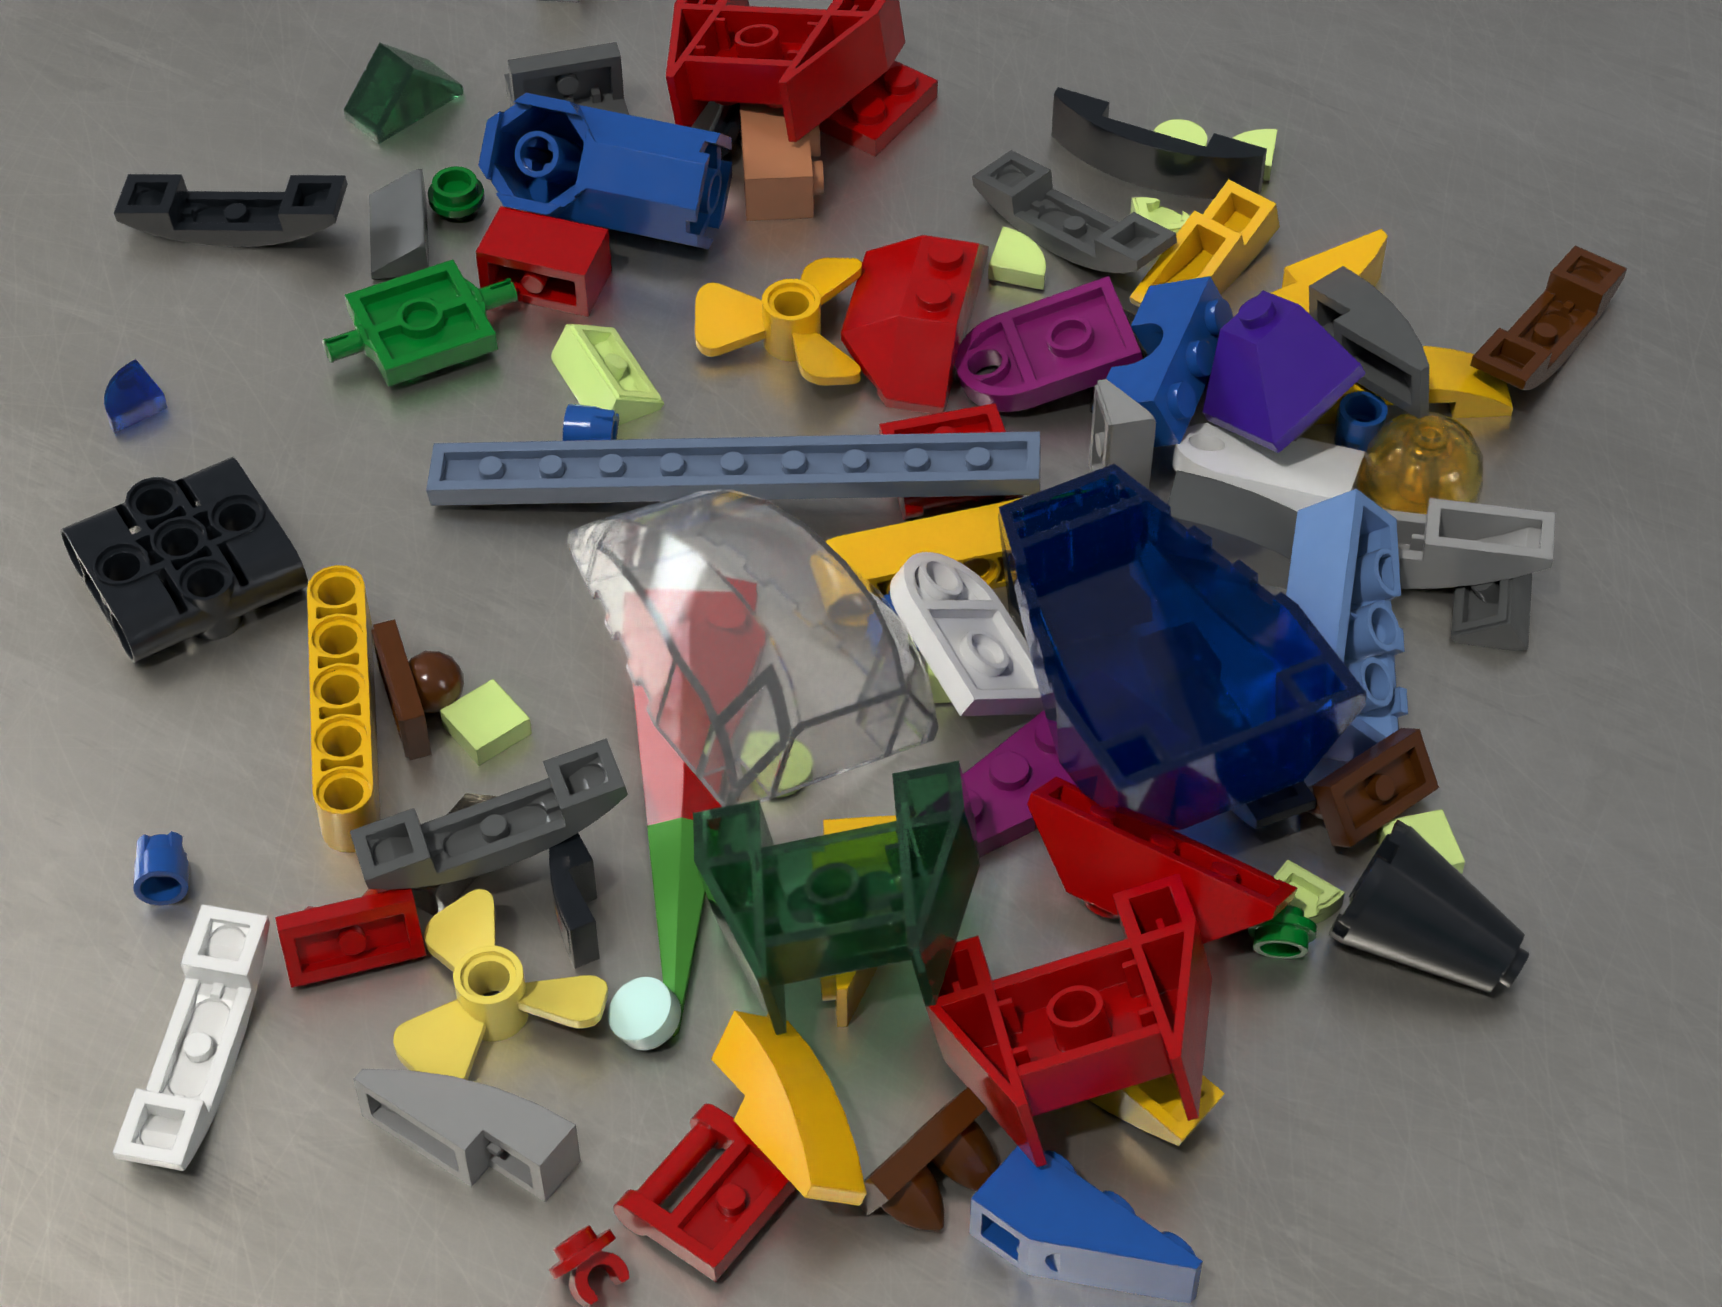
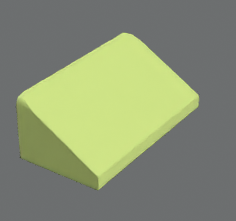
(604, 372)

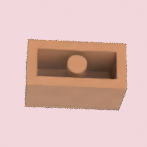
(775, 171)

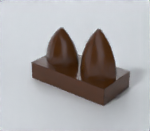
(1374, 787)
(953, 1144)

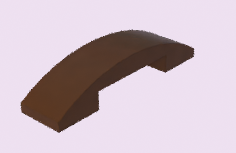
(1554, 323)

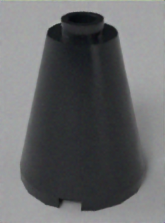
(1429, 916)

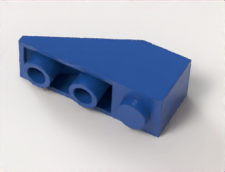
(1072, 1232)

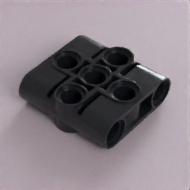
(184, 559)

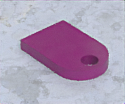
(1047, 348)

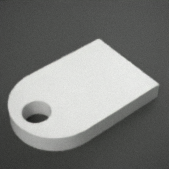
(1295, 477)
(965, 637)

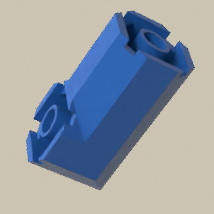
(608, 169)

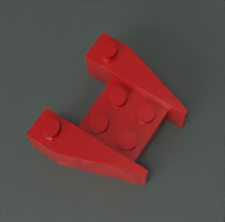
(779, 56)
(1082, 1019)

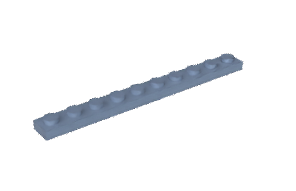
(752, 465)

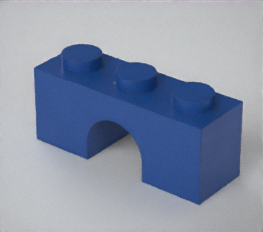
(1180, 335)

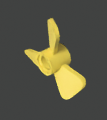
(451, 1035)

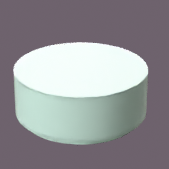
(644, 1013)

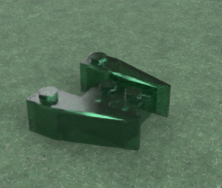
(846, 894)

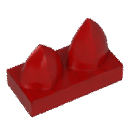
(350, 936)

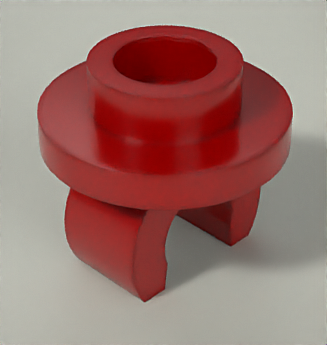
(580, 1255)

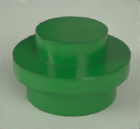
(455, 192)
(1284, 935)

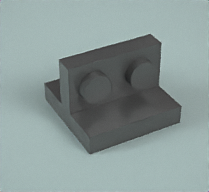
(579, 75)

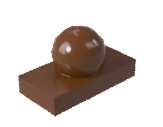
(414, 686)

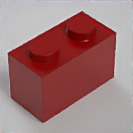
(547, 259)

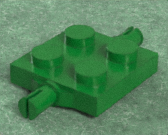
(421, 322)

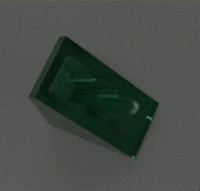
(397, 92)

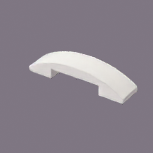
(201, 1040)

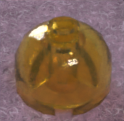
(1421, 461)

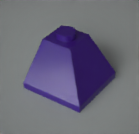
(1275, 372)

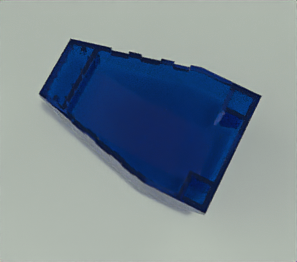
(1162, 660)

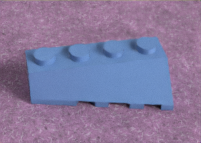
(1344, 583)

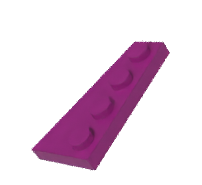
(1006, 778)

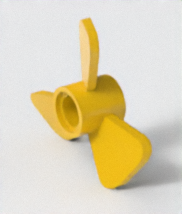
(784, 319)

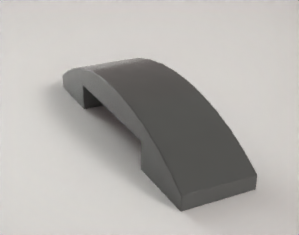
(1066, 227)
(493, 833)

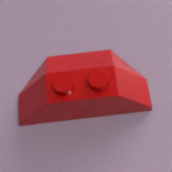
(912, 317)
(1110, 852)

